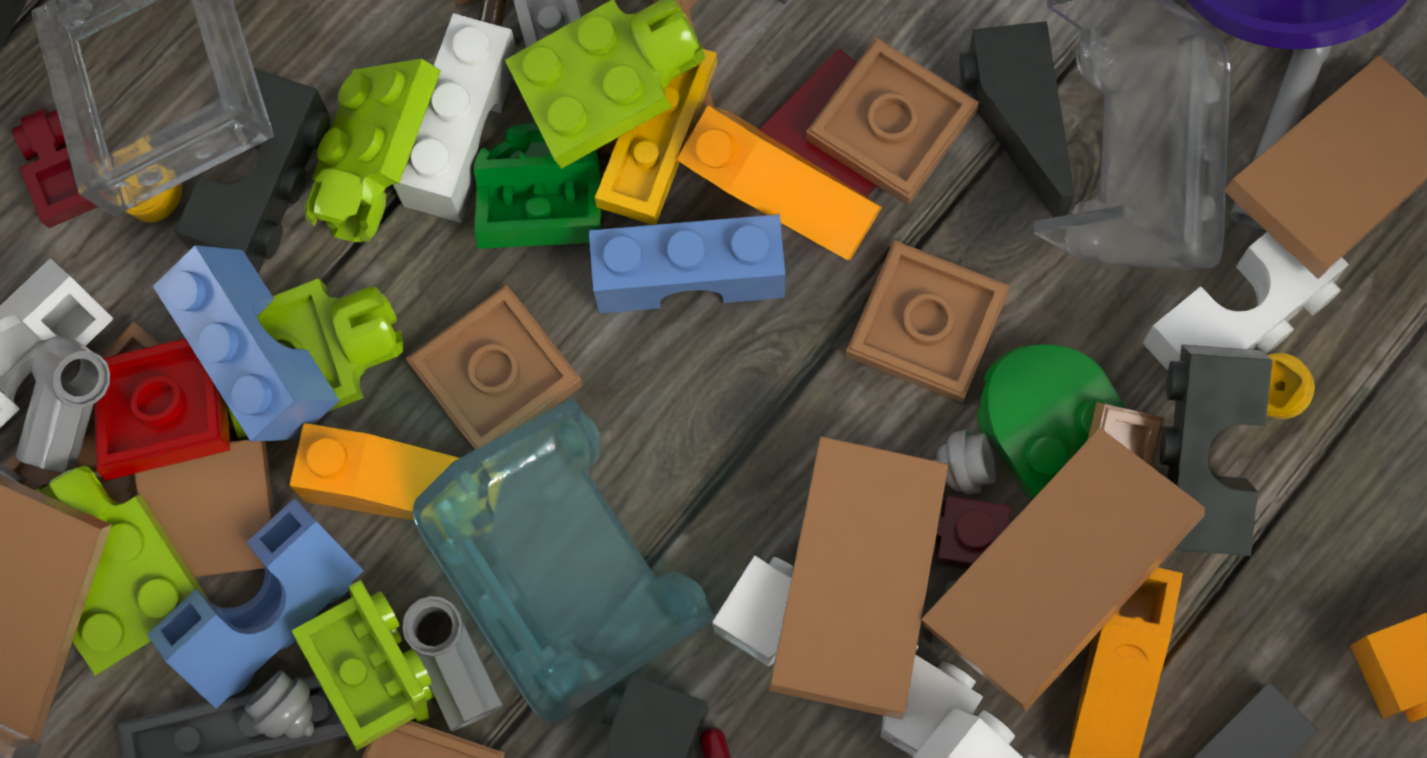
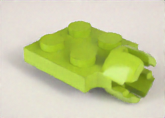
(604, 74)
(368, 146)
(339, 333)
(136, 576)

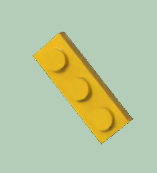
(647, 155)

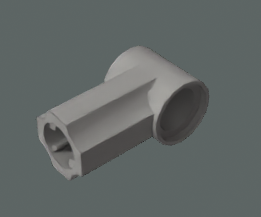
(60, 411)
(454, 667)

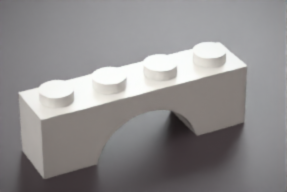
(753, 623)

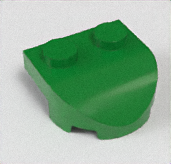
(530, 198)
(1041, 409)

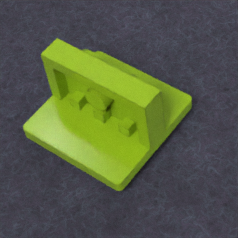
(363, 668)

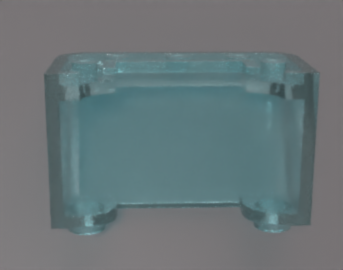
(552, 564)

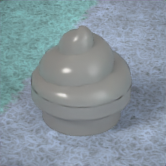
(969, 461)
(282, 708)

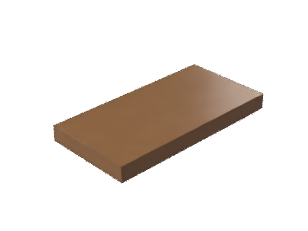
(1340, 168)
(1063, 568)
(859, 578)
(44, 581)

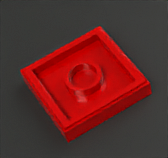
(158, 411)

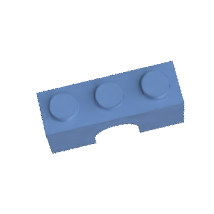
(726, 256)
(264, 383)
(224, 647)

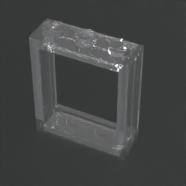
(172, 152)

